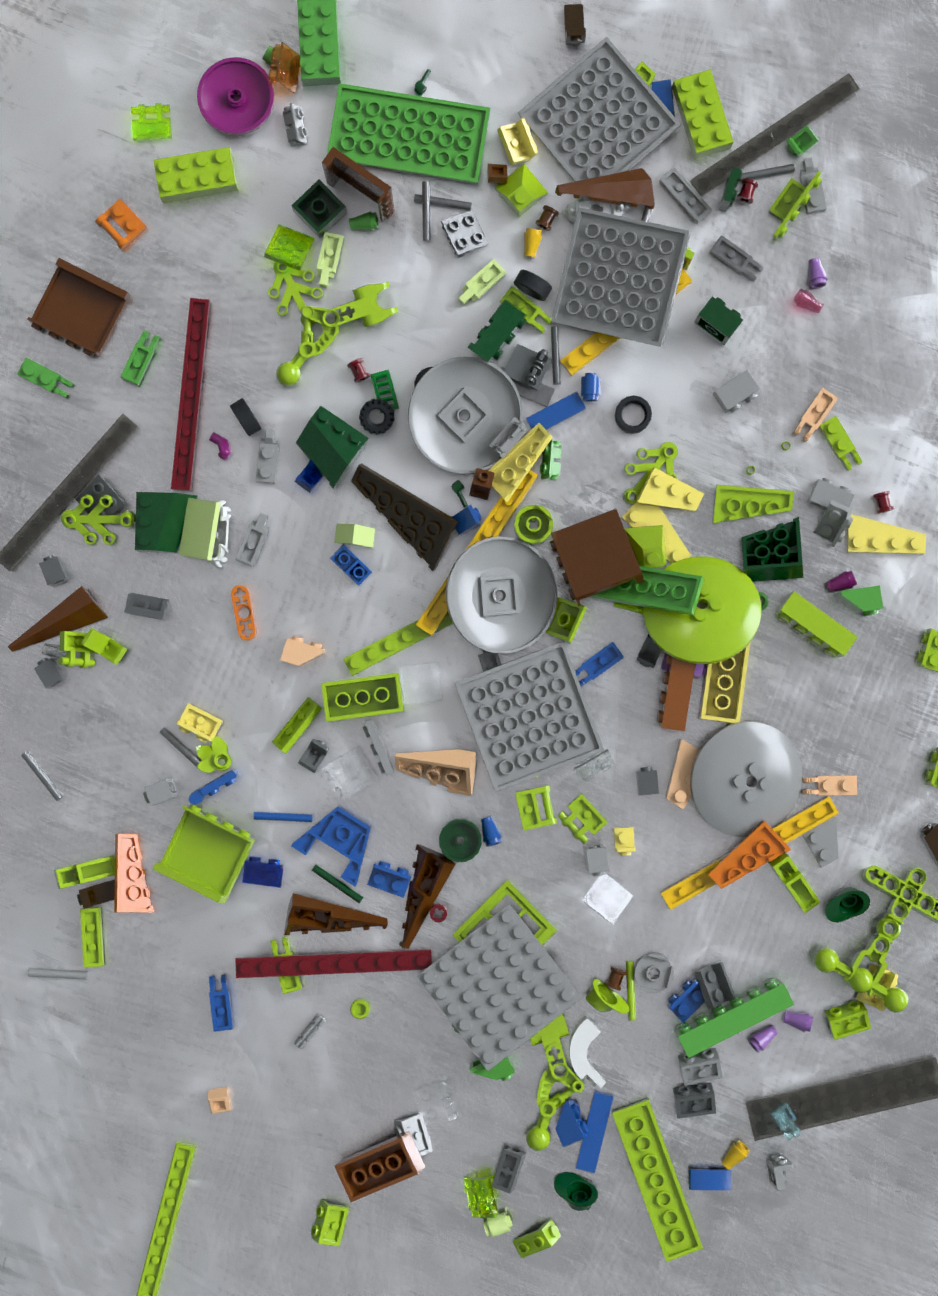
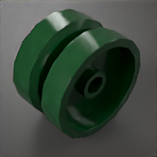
(460, 828)

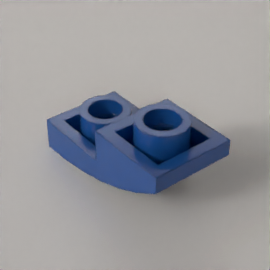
(664, 92)
(350, 564)
(709, 1179)

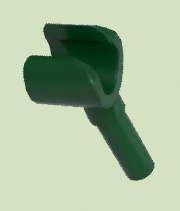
(420, 88)
(457, 487)

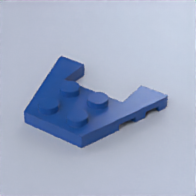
(342, 833)

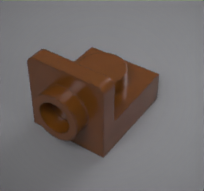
(481, 484)

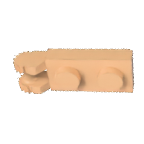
(816, 412)
(833, 785)

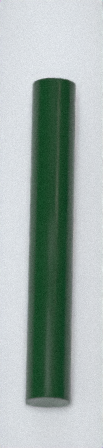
(336, 883)

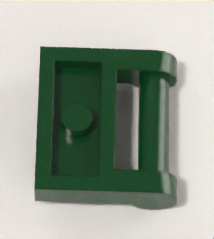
(729, 193)

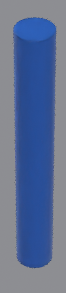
(283, 816)

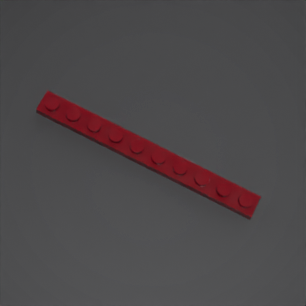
(190, 394)
(333, 963)

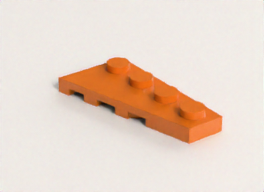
(752, 852)

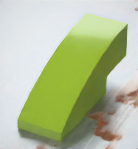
(85, 872)
(794, 882)

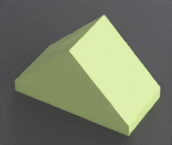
(354, 535)

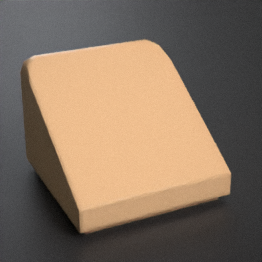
(219, 1100)

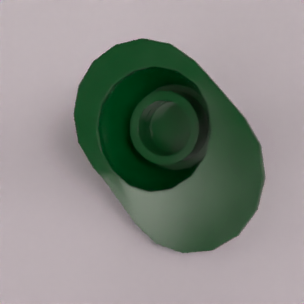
(847, 904)
(575, 1191)

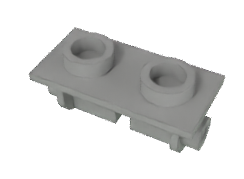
(294, 116)
(508, 437)

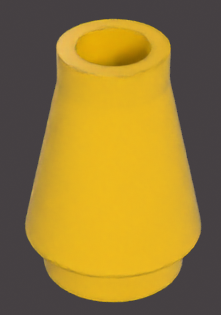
(531, 241)
(736, 1154)

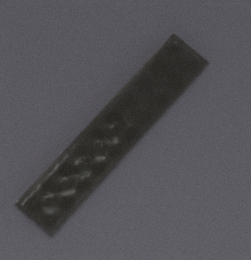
(847, 1097)

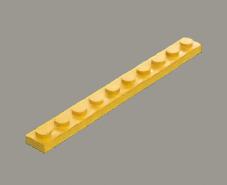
(490, 528)
(787, 832)

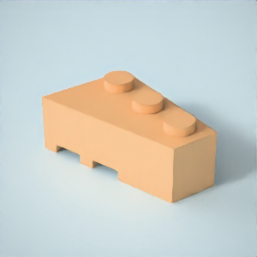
(679, 787)

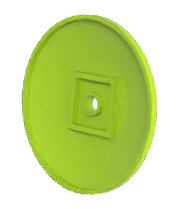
(720, 628)

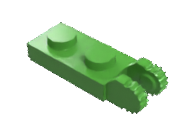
(139, 359)
(42, 377)

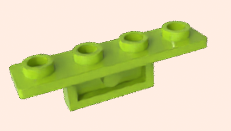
(790, 200)

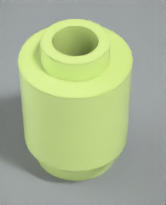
(497, 1225)

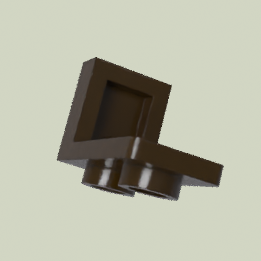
(574, 24)
(96, 894)

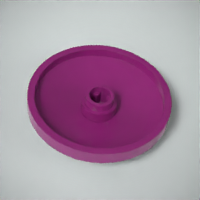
(235, 96)

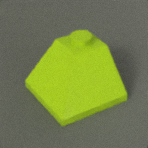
(521, 190)
(648, 545)

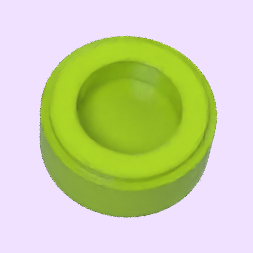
(360, 1008)

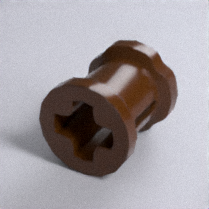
(547, 218)
(615, 978)

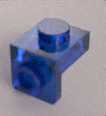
(309, 477)

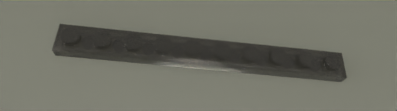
(775, 134)
(66, 492)

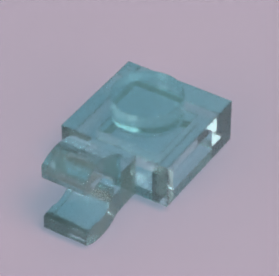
(785, 1120)

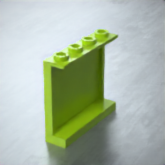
(205, 854)

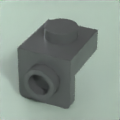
(649, 653)
(314, 755)

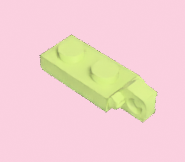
(329, 257)
(482, 282)

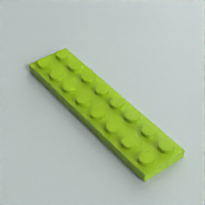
(657, 1180)

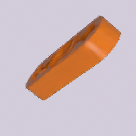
(246, 597)

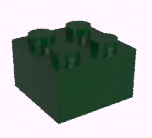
(319, 208)
(718, 320)

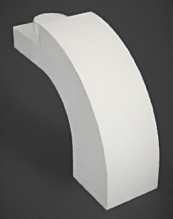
(580, 1039)

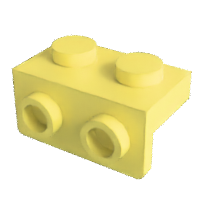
(518, 142)
(199, 722)
(887, 980)

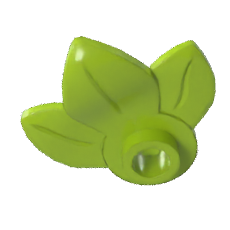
(211, 755)

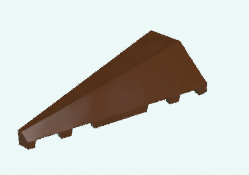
(627, 186)
(72, 613)
(429, 878)
(311, 914)

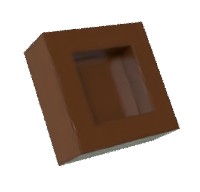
(497, 173)

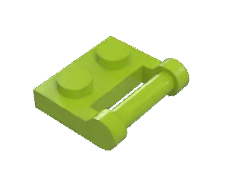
(529, 809)

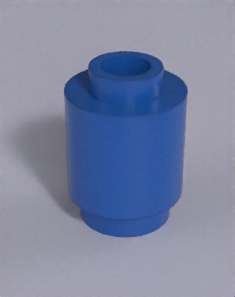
(590, 387)

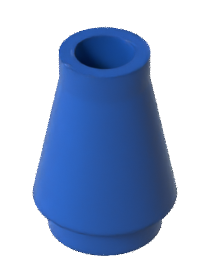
(491, 834)

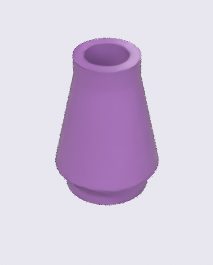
(817, 276)
(800, 1021)
(762, 1038)

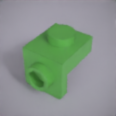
(802, 141)

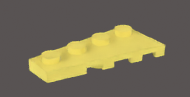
(518, 461)
(652, 515)
(878, 537)

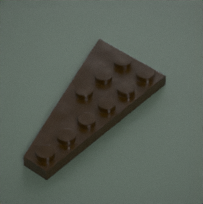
(412, 518)

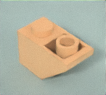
(299, 653)

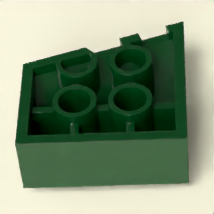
(499, 332)
(331, 444)
(160, 521)
(773, 553)

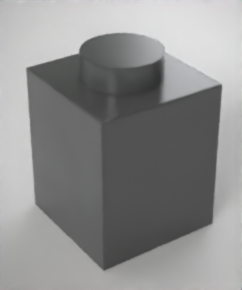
(53, 570)
(49, 672)
(647, 781)

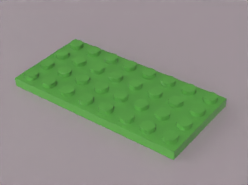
(409, 133)

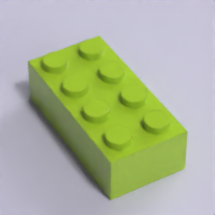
(702, 114)
(195, 175)
(816, 625)
(362, 697)

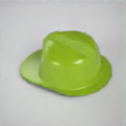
(605, 999)

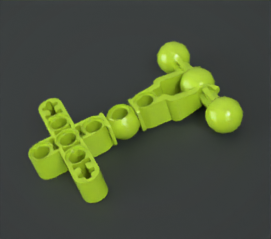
(860, 978)

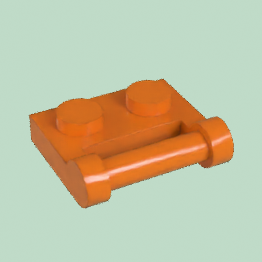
(125, 219)

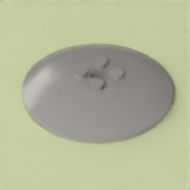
(436, 406)
(527, 595)
(722, 772)

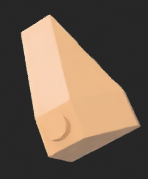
(445, 767)

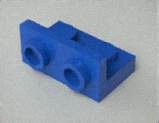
(389, 879)
(687, 1000)

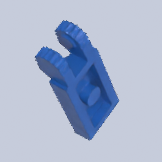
(600, 662)
(213, 786)
(220, 1005)

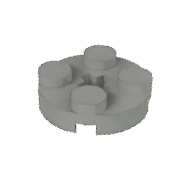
(662, 966)

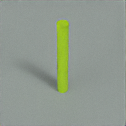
(631, 990)

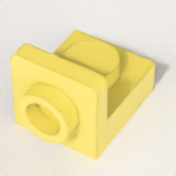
(624, 840)

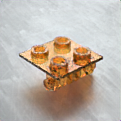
(285, 67)

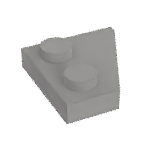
(823, 842)

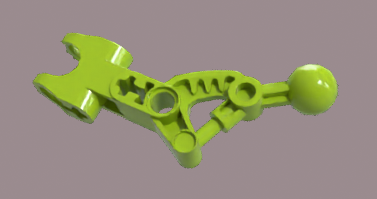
(363, 307)
(538, 1137)

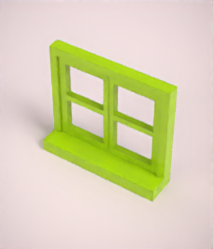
(543, 935)

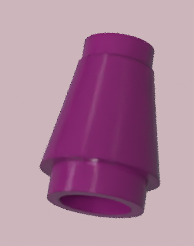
(842, 582)

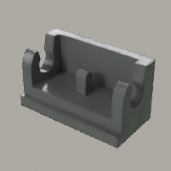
(146, 606)
(508, 1170)

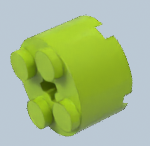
(544, 524)

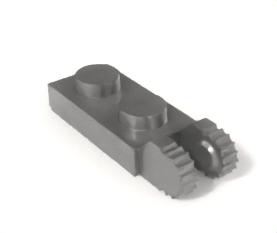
(735, 257)

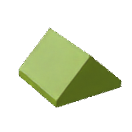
(566, 620)

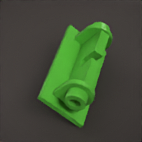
(548, 467)

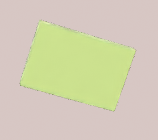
(199, 529)

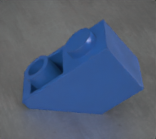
(468, 520)
(570, 1125)

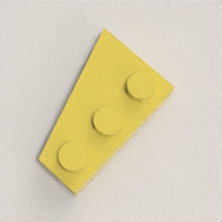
(669, 492)

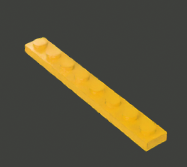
(600, 342)

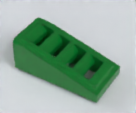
(383, 374)

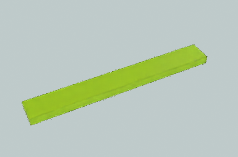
(166, 1219)

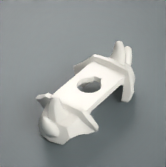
(572, 208)
(220, 547)

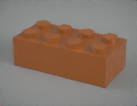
(676, 694)
(379, 1166)

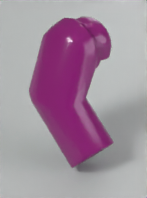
(223, 445)

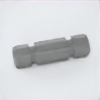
(309, 1032)

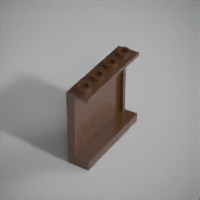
(338, 165)
(79, 308)
(595, 555)

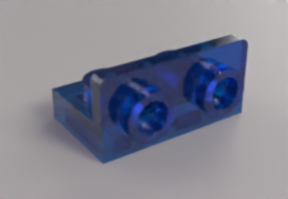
(263, 872)

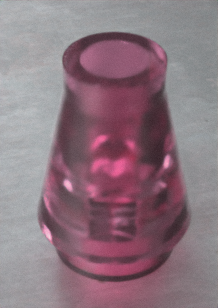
(808, 301)

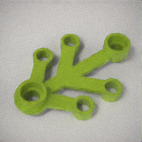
(292, 289)
(663, 458)
(95, 519)

